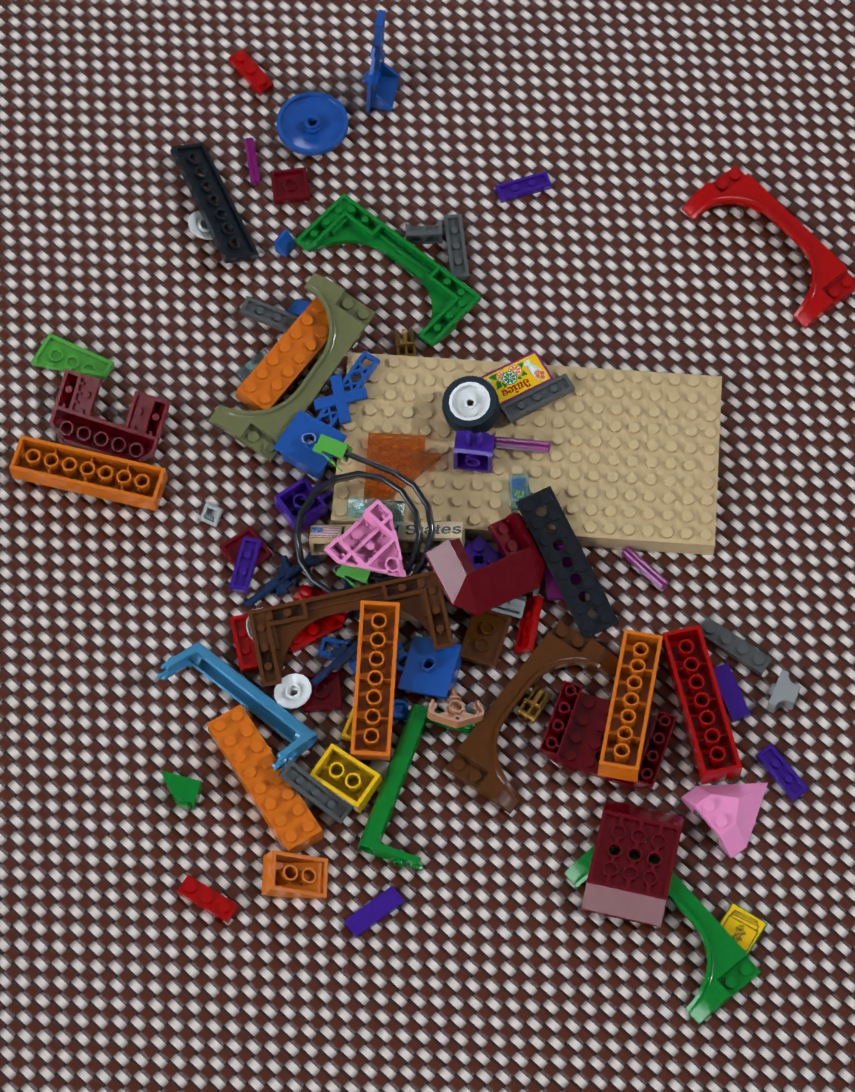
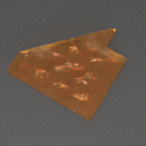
(399, 452)

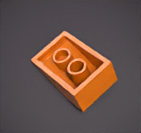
(294, 875)

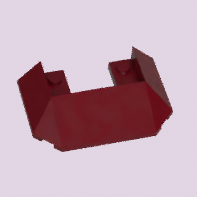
(79, 429)
(496, 583)

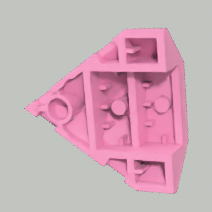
(370, 543)
(728, 811)

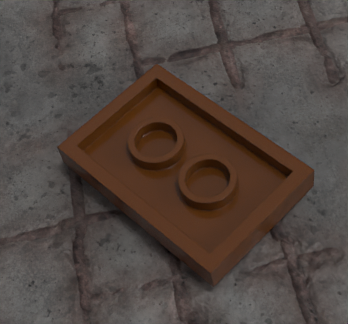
(485, 638)

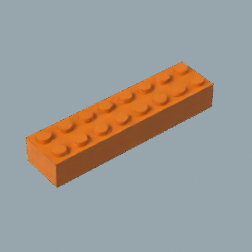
(286, 360)
(88, 473)
(375, 680)
(630, 705)
(274, 798)

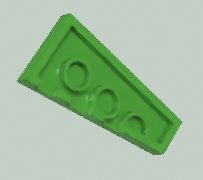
(61, 355)

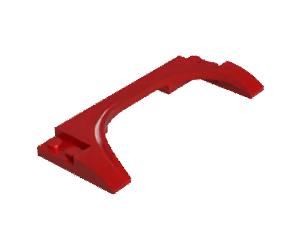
(829, 275)

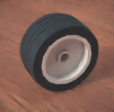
(471, 405)

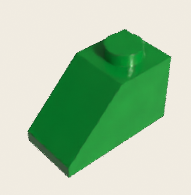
(183, 790)

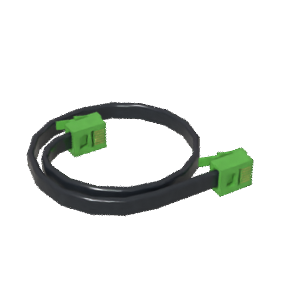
(343, 452)

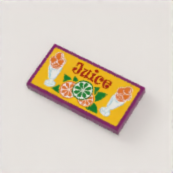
(518, 377)

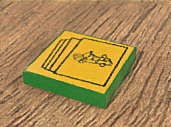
(743, 926)

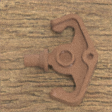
(455, 713)

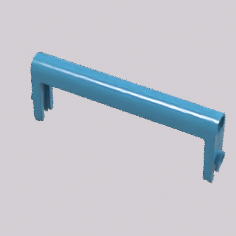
(248, 695)

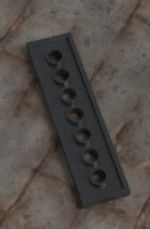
(212, 180)
(560, 574)

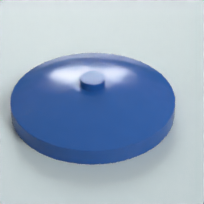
(312, 123)

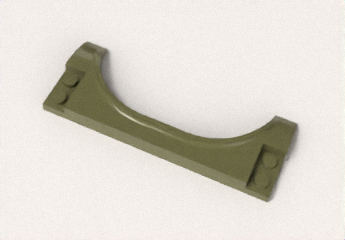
(346, 323)

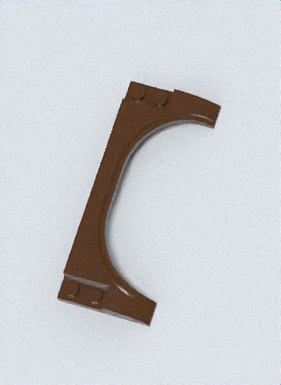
(279, 625)
(477, 756)

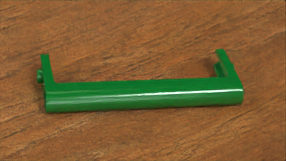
(391, 787)

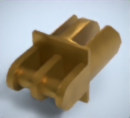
(405, 347)
(534, 706)

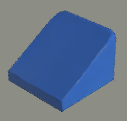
(284, 243)
(298, 307)
(400, 710)

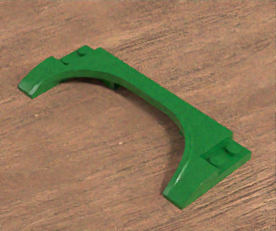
(352, 224)
(727, 962)

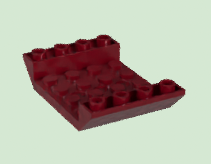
(577, 734)
(627, 886)

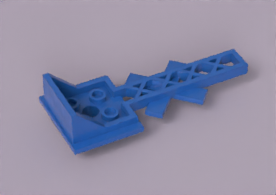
(380, 78)
(304, 426)
(415, 677)

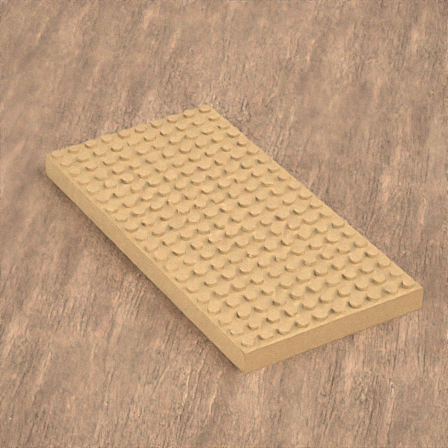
(625, 455)

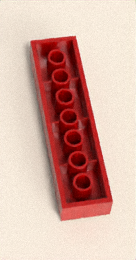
(701, 704)

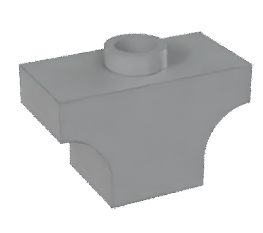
(783, 693)

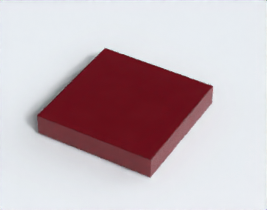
(290, 186)
(231, 548)
(325, 695)

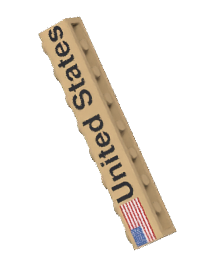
(323, 535)

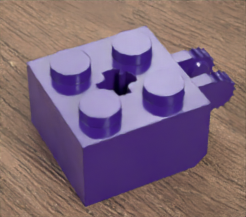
(474, 451)
(292, 498)
(481, 552)

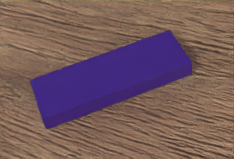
(523, 186)
(245, 565)
(731, 694)
(782, 772)
(374, 911)

